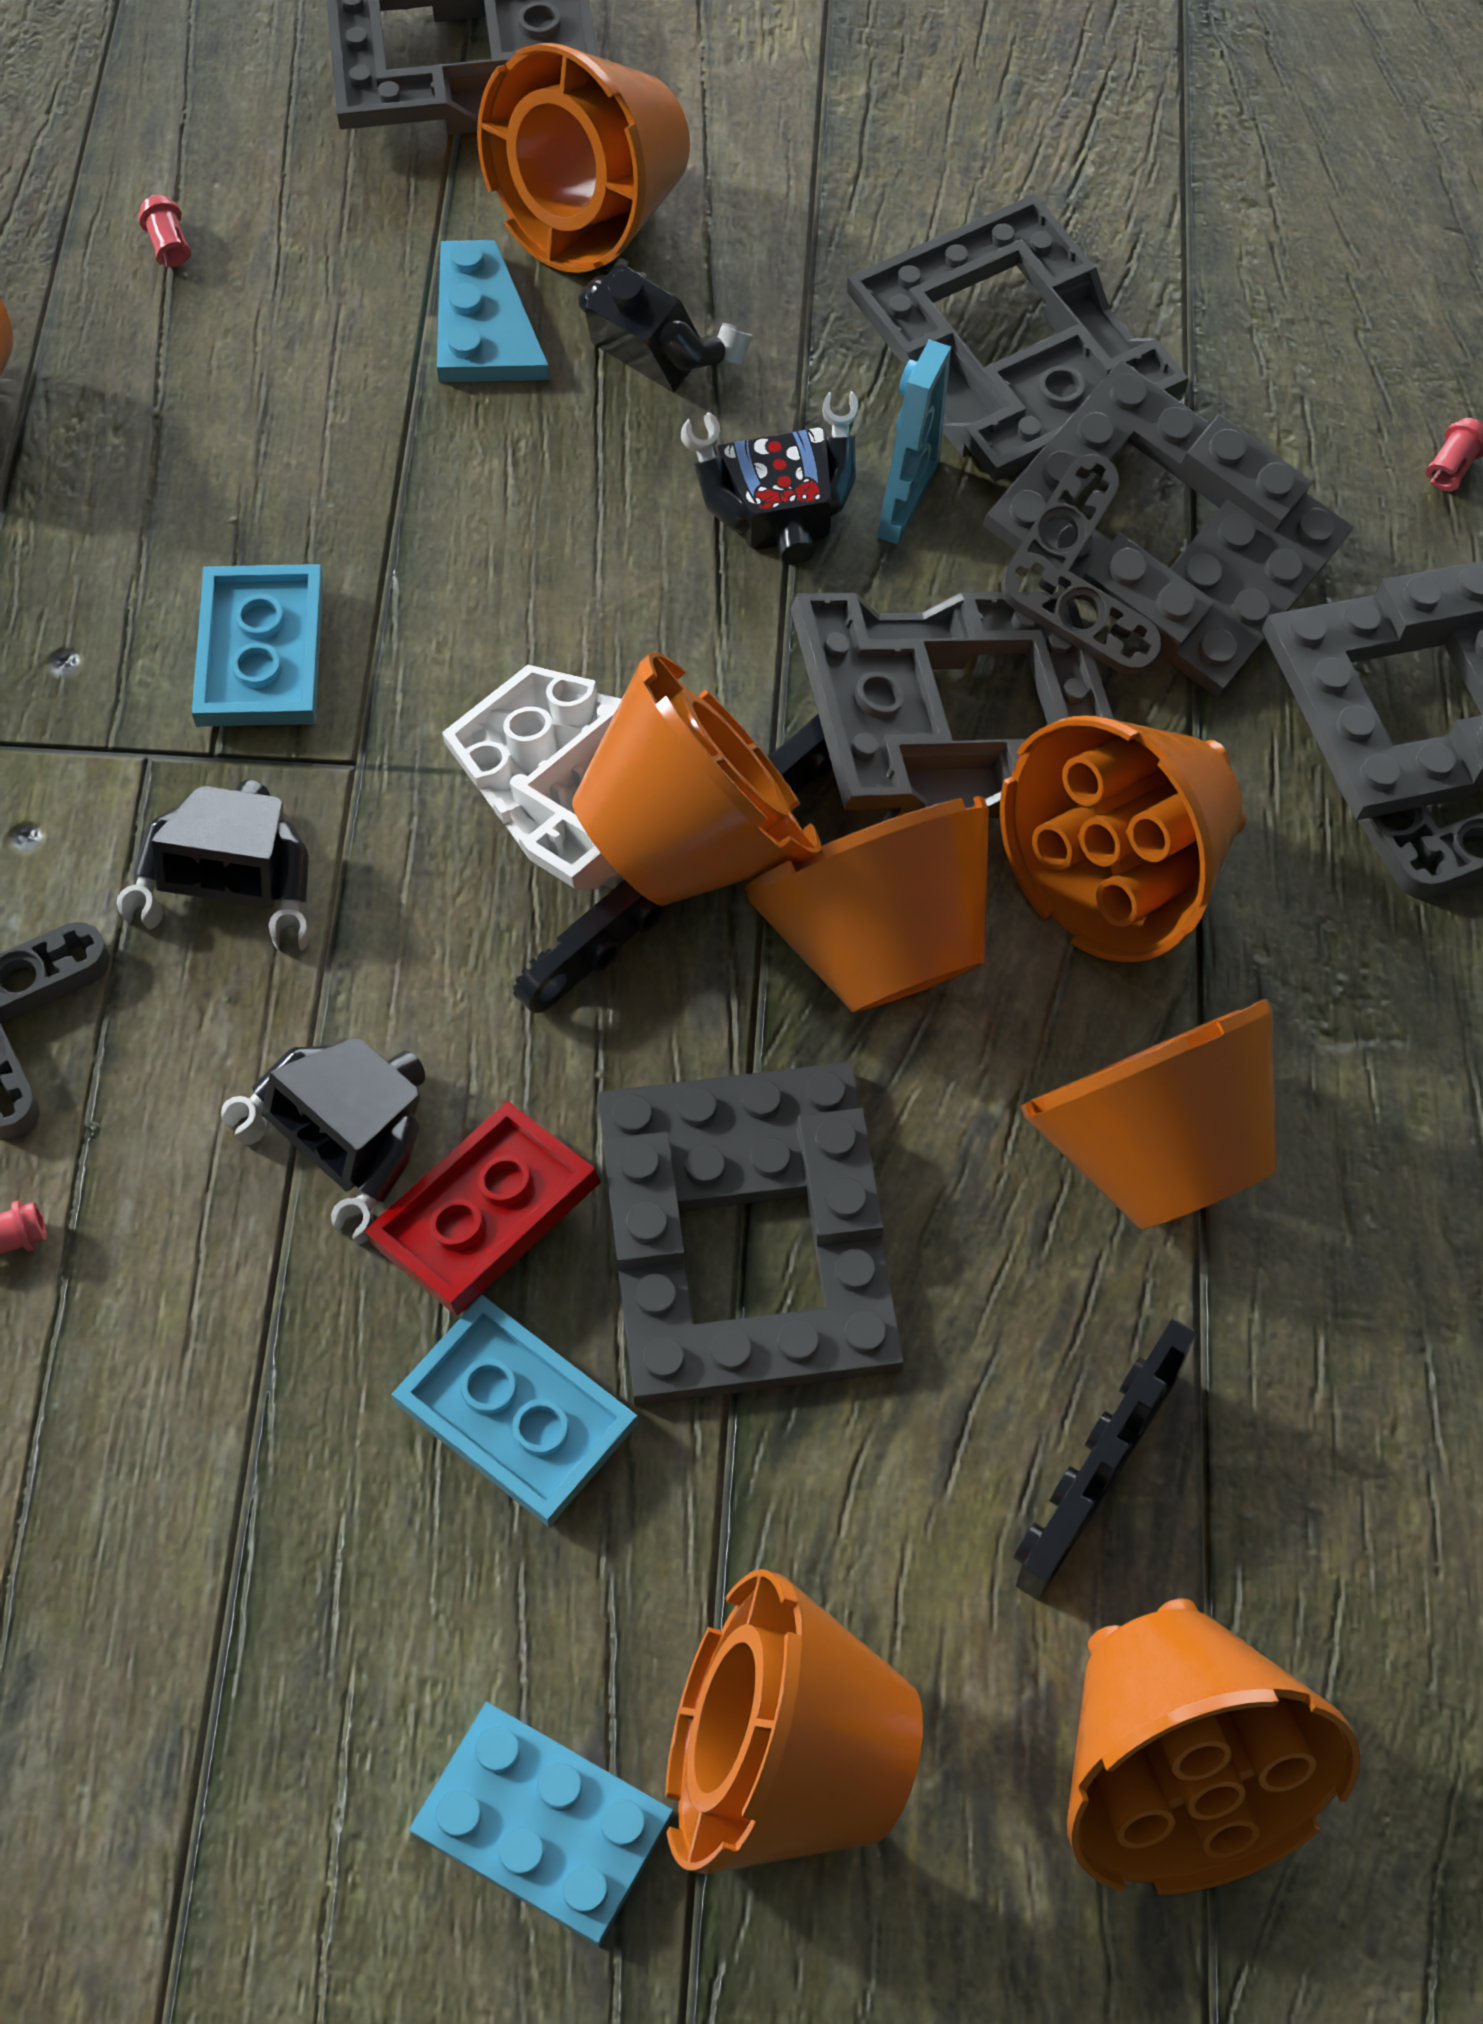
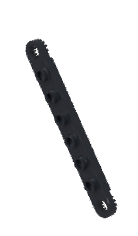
(599, 933)

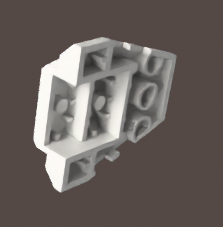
(528, 757)

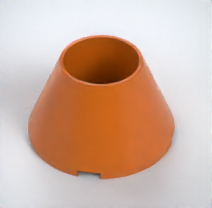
(578, 152)
(685, 793)
(887, 904)
(1172, 1120)
(787, 1736)

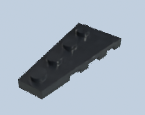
(1110, 1445)

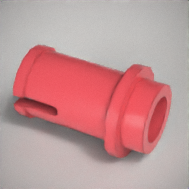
(161, 220)
(1454, 459)
(21, 1227)

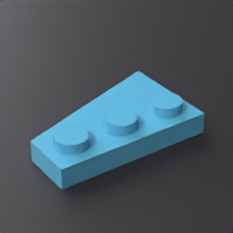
(483, 319)
(917, 438)

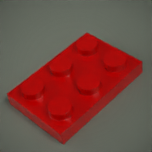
(482, 1207)

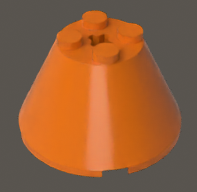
(1119, 831)
(1197, 1756)

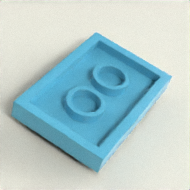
(258, 645)
(515, 1410)
(542, 1823)

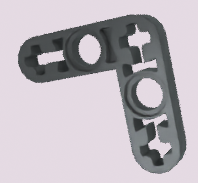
(1054, 567)
(1435, 847)
(45, 989)

